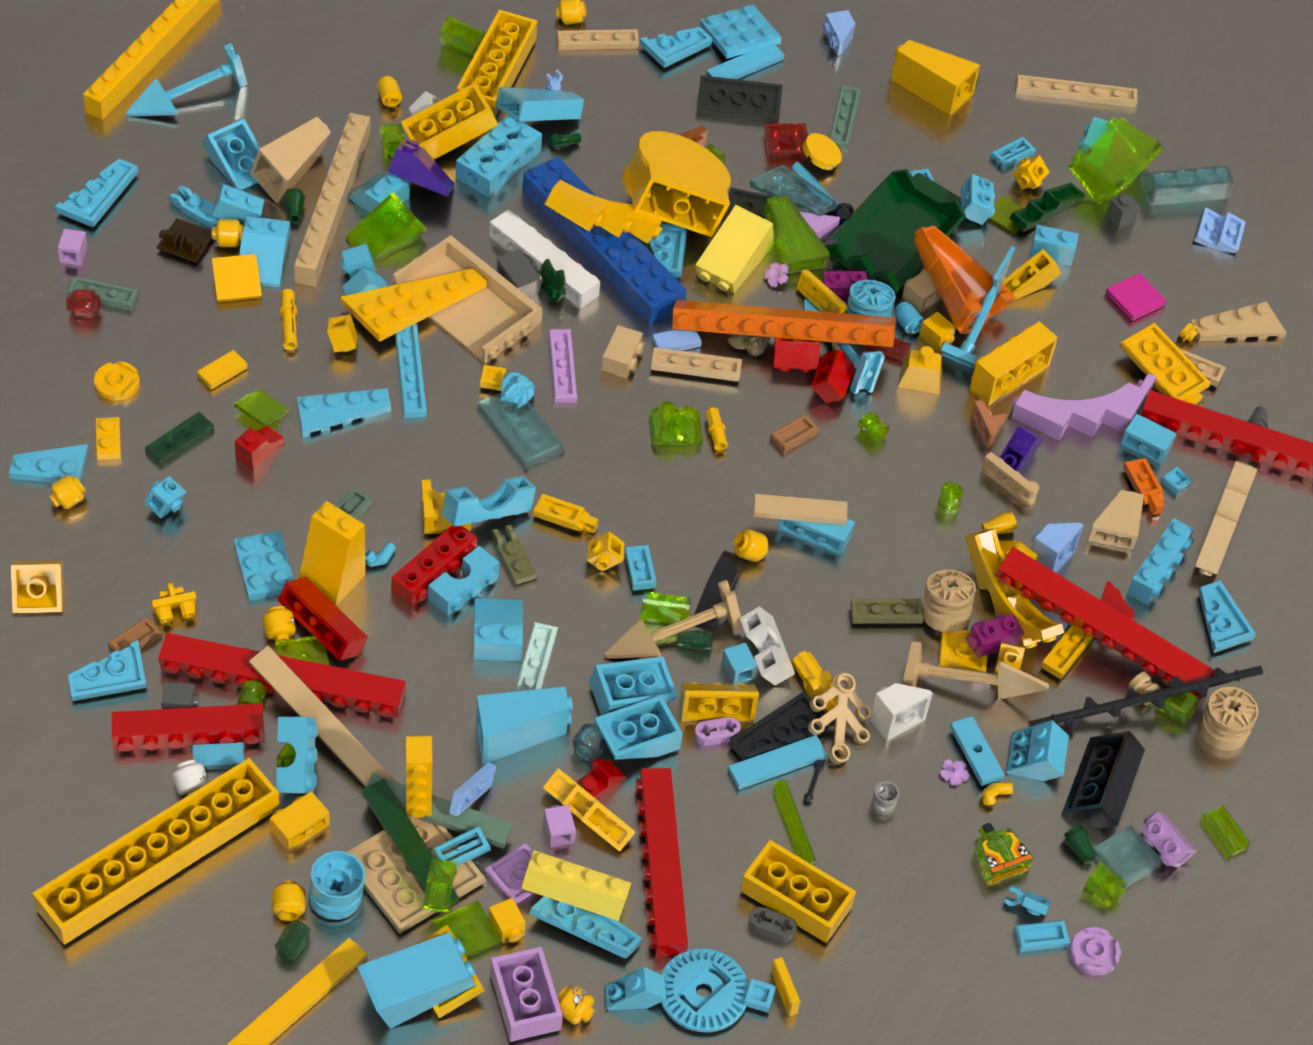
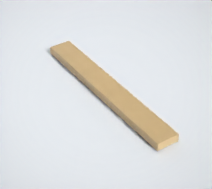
(306, 704)

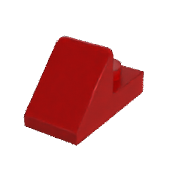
(601, 778)

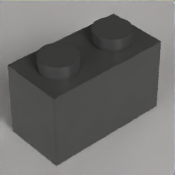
(520, 273)

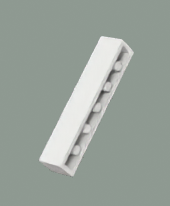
(517, 235)

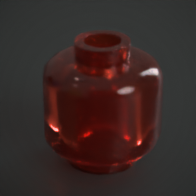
(83, 303)

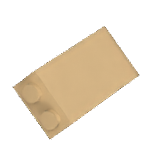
(289, 158)

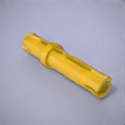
(288, 312)

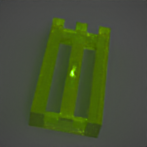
(1229, 829)

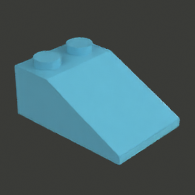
(233, 153)
(270, 243)
(498, 630)
(631, 682)
(641, 730)

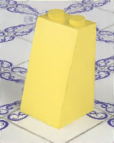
(735, 250)

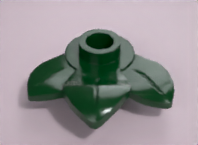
(553, 281)

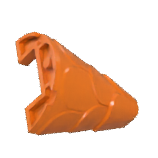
(958, 278)

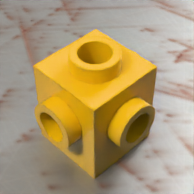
(1030, 172)
(605, 551)

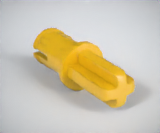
(716, 429)

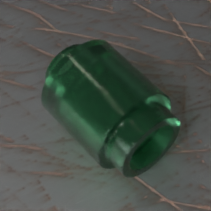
(292, 940)

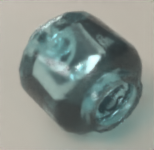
(589, 742)

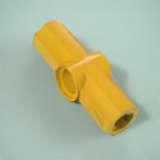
(814, 678)

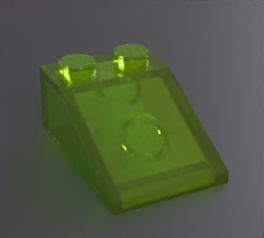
(387, 228)

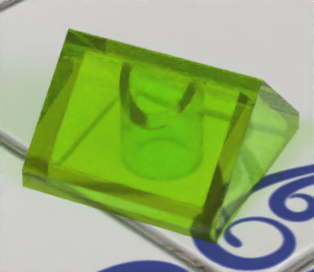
(664, 608)

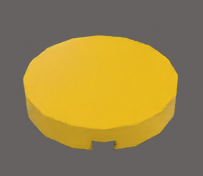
(822, 150)
(116, 381)

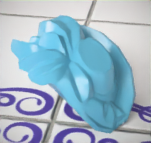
(516, 389)

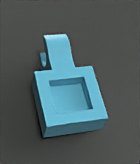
(1034, 903)

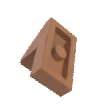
(988, 425)

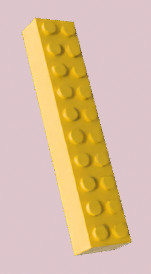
(155, 851)

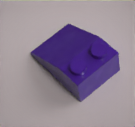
(419, 167)

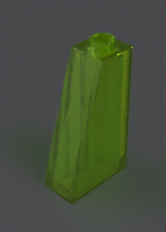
(794, 237)

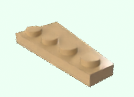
(1240, 323)

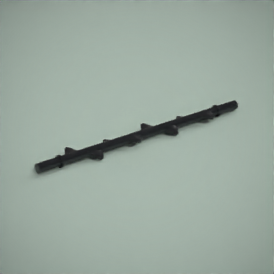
(1157, 697)

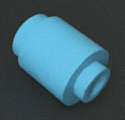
(908, 317)

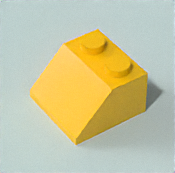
(37, 586)

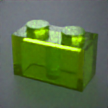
(461, 36)

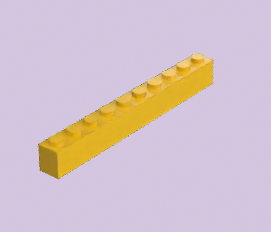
(143, 55)

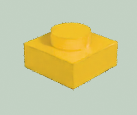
(492, 377)

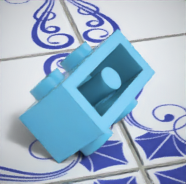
(978, 199)

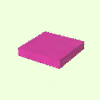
(1135, 296)

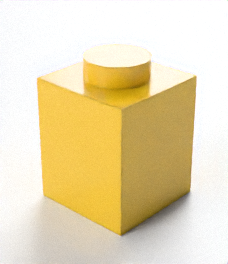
(937, 330)
(342, 333)
(507, 921)

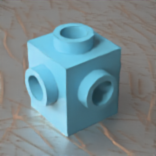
(168, 493)

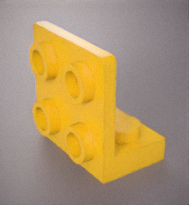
(432, 509)

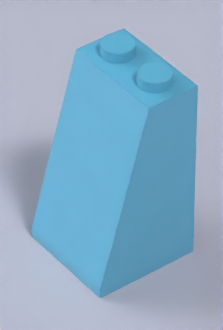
(520, 720)
(417, 978)

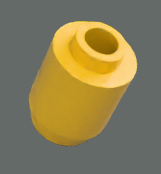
(389, 91)

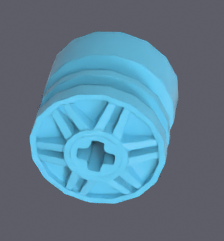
(871, 299)
(336, 885)

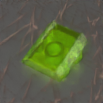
(675, 425)

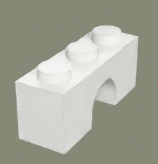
(772, 656)

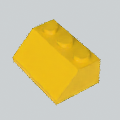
(718, 701)

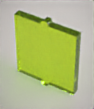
(1003, 211)
(261, 408)

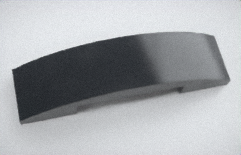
(727, 568)

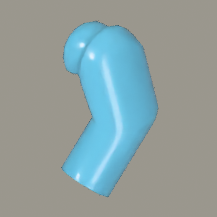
(375, 559)

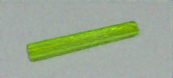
(794, 821)

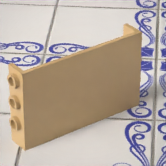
(485, 320)

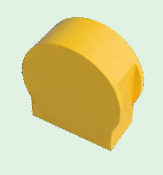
(677, 182)

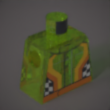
(1001, 854)

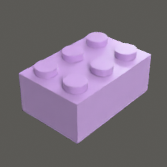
(526, 994)

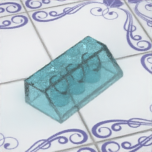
(1186, 185)

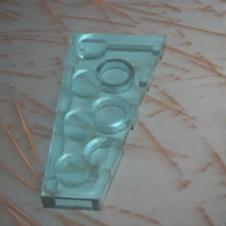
(784, 182)

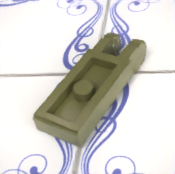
(514, 556)

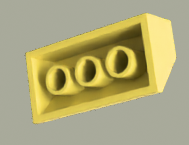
(576, 885)

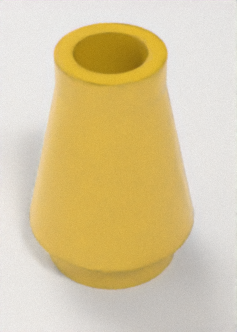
(1002, 523)

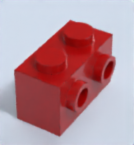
(796, 354)
(833, 376)

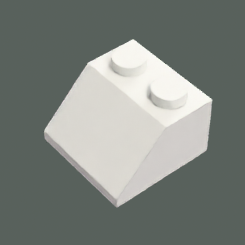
(899, 709)

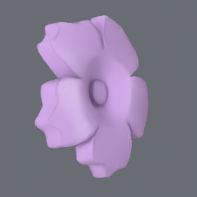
(776, 274)
(954, 772)

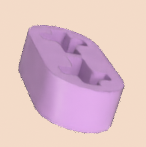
(717, 731)

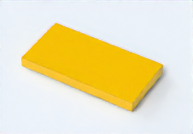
(1162, 358)

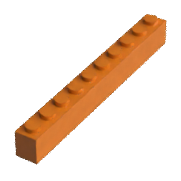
(784, 323)

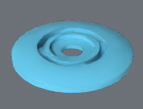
(718, 1009)

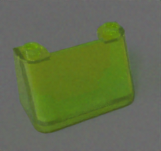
(1114, 159)

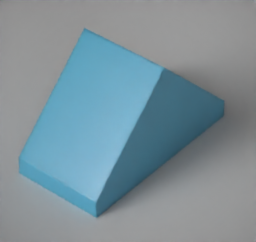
(364, 281)

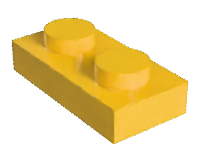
(108, 438)

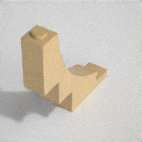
(1226, 518)

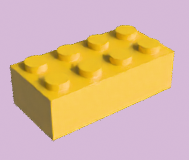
(451, 122)
(1013, 363)
(798, 891)

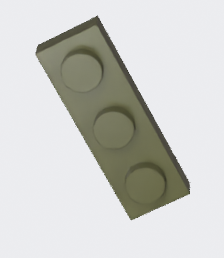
(886, 611)

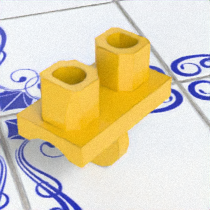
(173, 600)
(1010, 655)

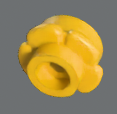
(1188, 332)

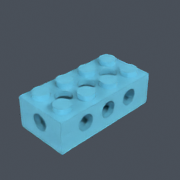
(498, 156)

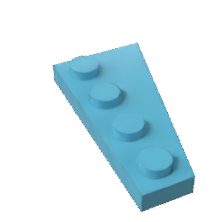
(588, 926)

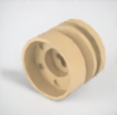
(948, 600)
(1228, 718)

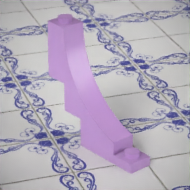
(1055, 415)

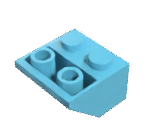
(1038, 752)

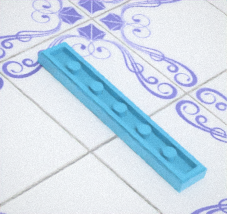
(411, 373)

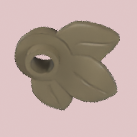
(753, 344)

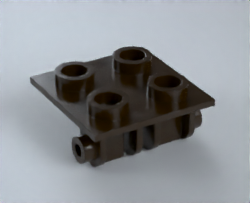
(185, 240)

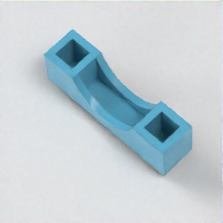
(511, 498)

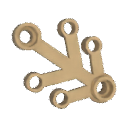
(842, 715)

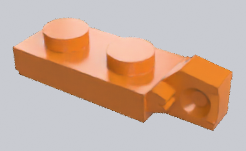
(1145, 483)

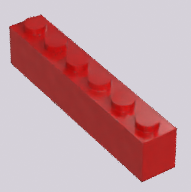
(187, 727)

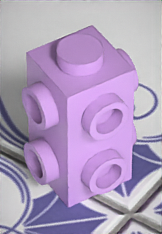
(1167, 839)

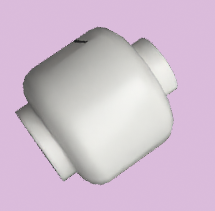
(189, 777)

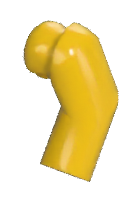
(995, 789)

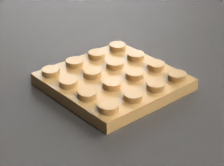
(393, 884)

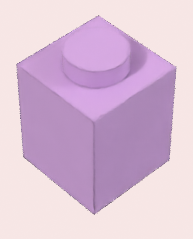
(72, 247)
(559, 826)

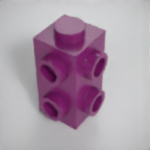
(841, 281)
(987, 636)

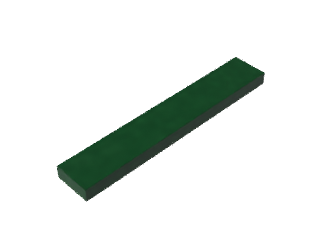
(401, 832)

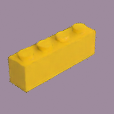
(419, 776)

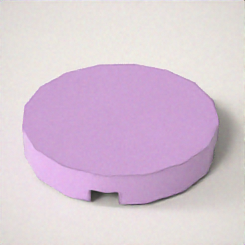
(1094, 951)

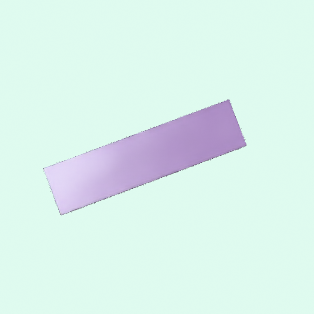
(562, 366)

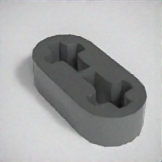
(772, 924)

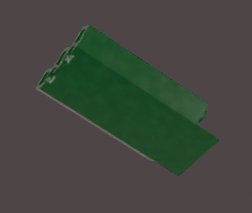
(883, 227)

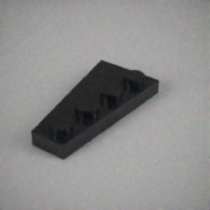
(779, 728)

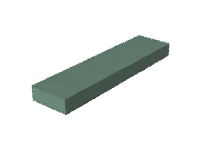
(844, 116)

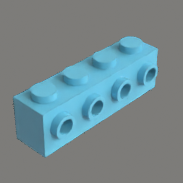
(1160, 562)

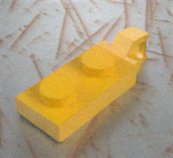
(564, 514)

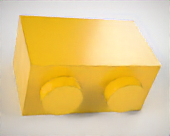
(299, 821)

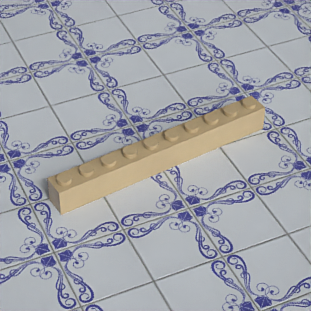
(332, 200)

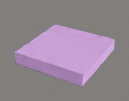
(509, 874)

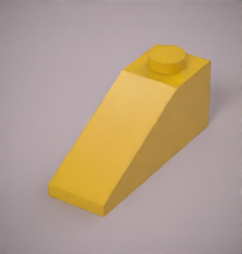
(1032, 275)

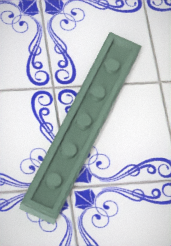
(494, 829)

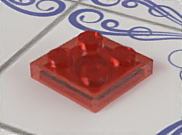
(785, 140)

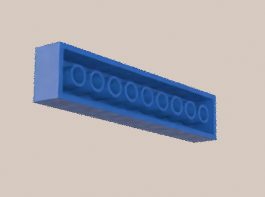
(620, 260)

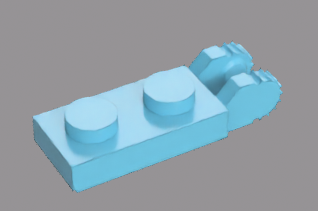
(194, 206)

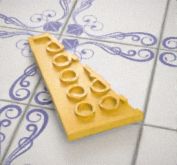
(402, 305)

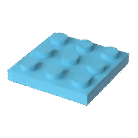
(740, 31)

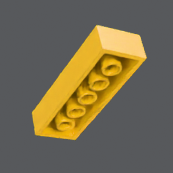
(500, 55)

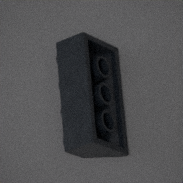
(1104, 779)

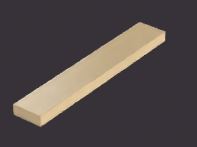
(1076, 91)

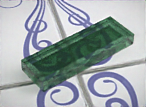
(179, 438)

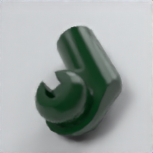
(558, 141)

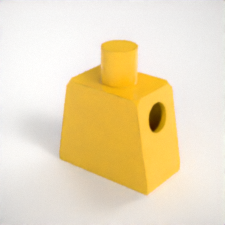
(922, 371)

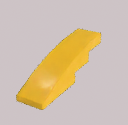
(589, 809)

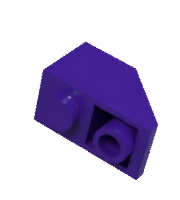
(1020, 448)

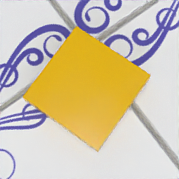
(236, 278)
(956, 653)

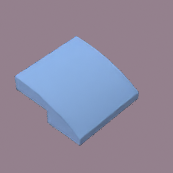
(1219, 231)

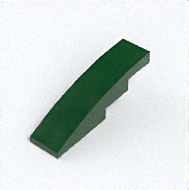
(1047, 207)

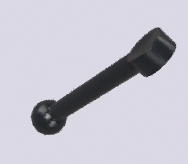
(819, 765)

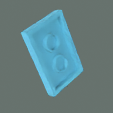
(263, 564)

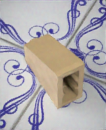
(1119, 521)

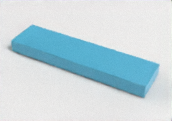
(747, 63)
(777, 762)

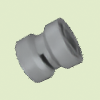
(885, 798)

